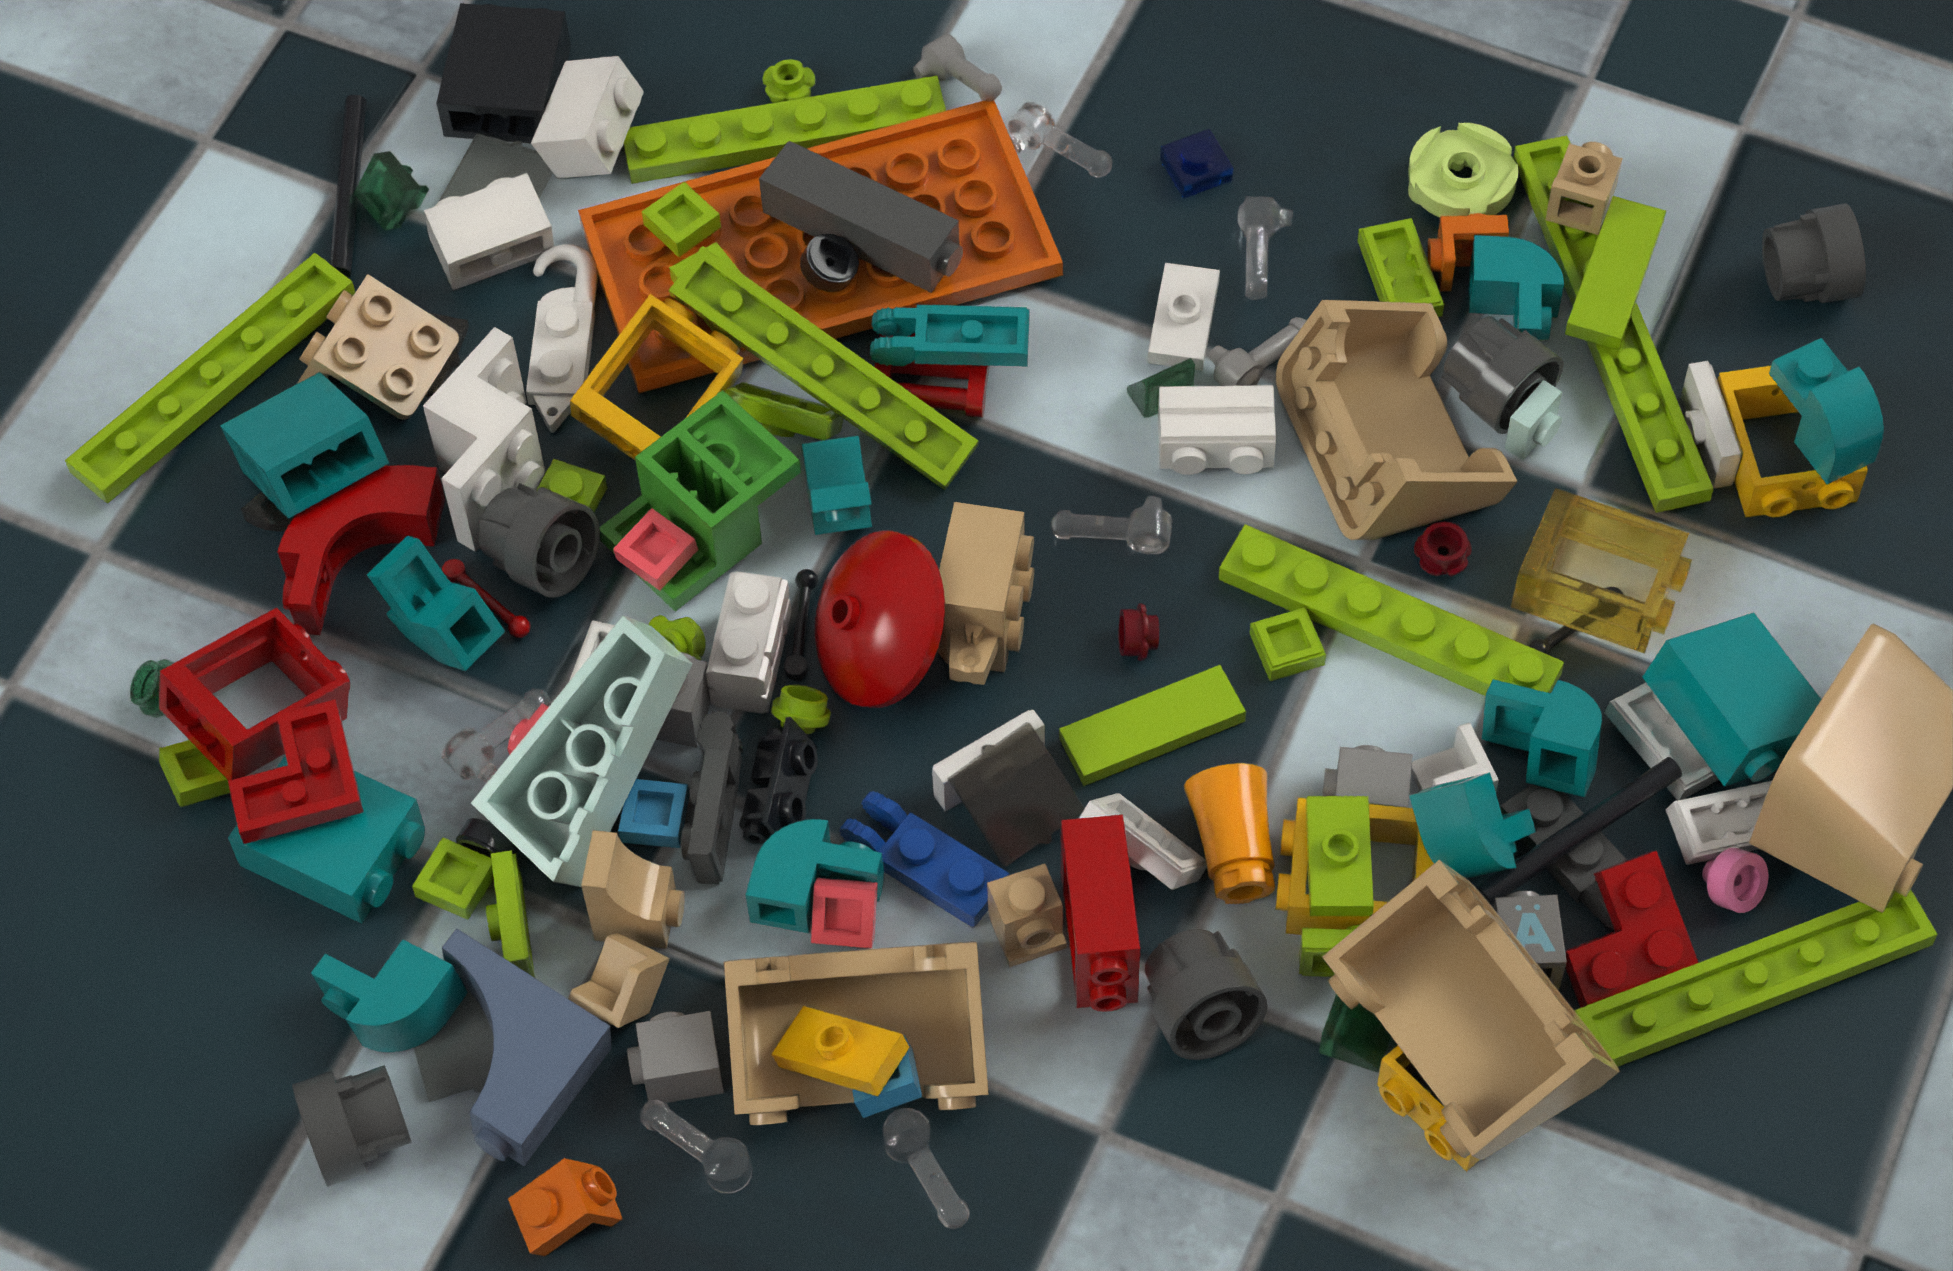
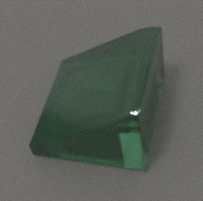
(1146, 391)
(1354, 1036)

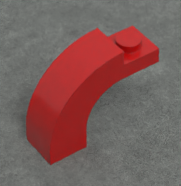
(367, 513)

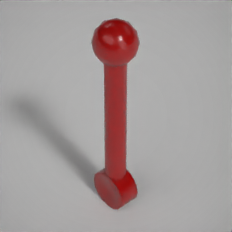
(456, 573)

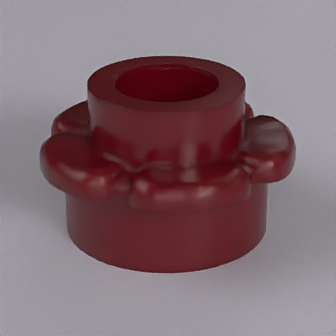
(1444, 537)
(1137, 632)

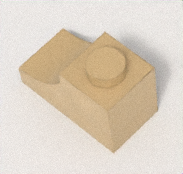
(629, 893)

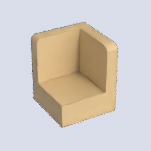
(622, 981)

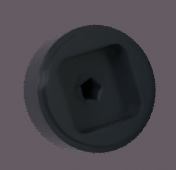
(829, 262)
(484, 838)

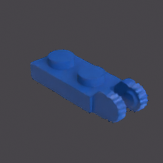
(927, 859)

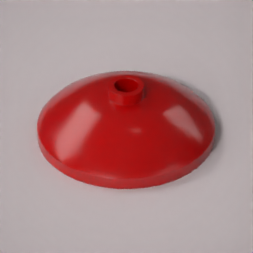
(880, 619)

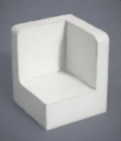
(1461, 761)

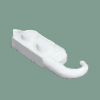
(562, 336)

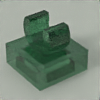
(389, 190)

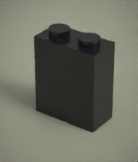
(501, 71)

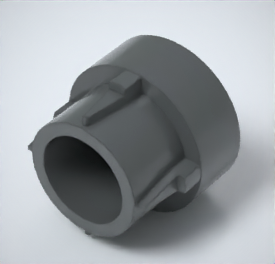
(1816, 256)
(1499, 369)
(540, 538)
(1203, 994)
(350, 1121)

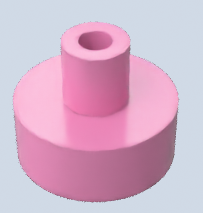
(1736, 879)

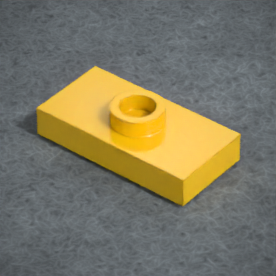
(840, 1050)

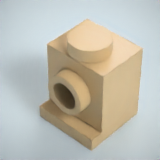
(1586, 176)
(1026, 915)

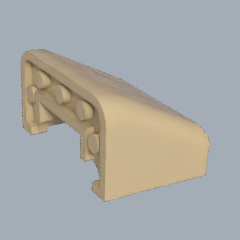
(1376, 422)
(1864, 775)
(911, 990)
(1469, 1011)

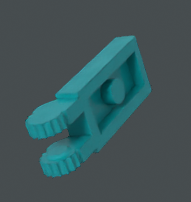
(952, 335)

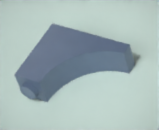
(540, 1050)

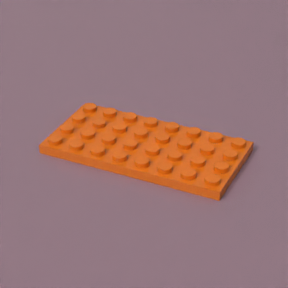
(946, 160)

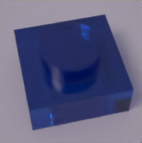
(1196, 163)

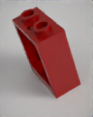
(189, 687)
(1100, 912)

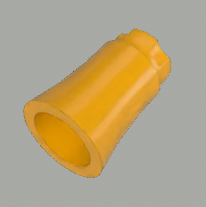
(1234, 830)

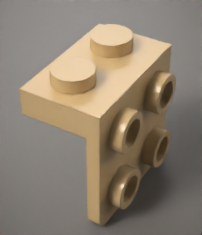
(381, 347)

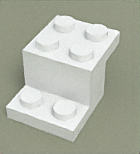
(483, 433)

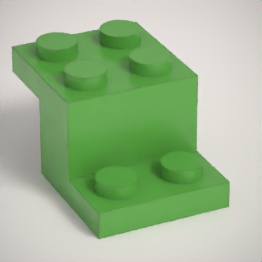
(707, 482)

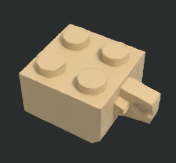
(984, 587)

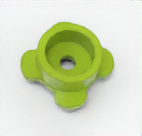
(683, 632)

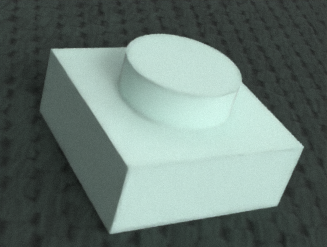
(1534, 421)

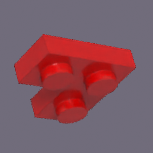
(309, 790)
(1646, 938)

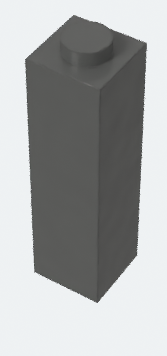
(873, 218)

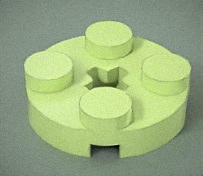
(1471, 146)

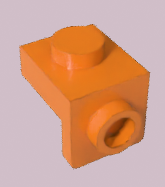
(1456, 240)
(564, 1204)

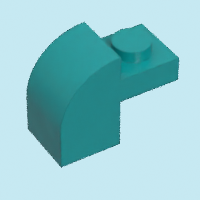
(1515, 280)
(1838, 409)
(836, 485)
(430, 610)
(1555, 728)
(1466, 827)
(789, 865)
(401, 1005)

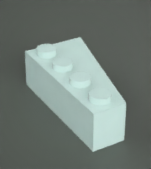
(586, 751)

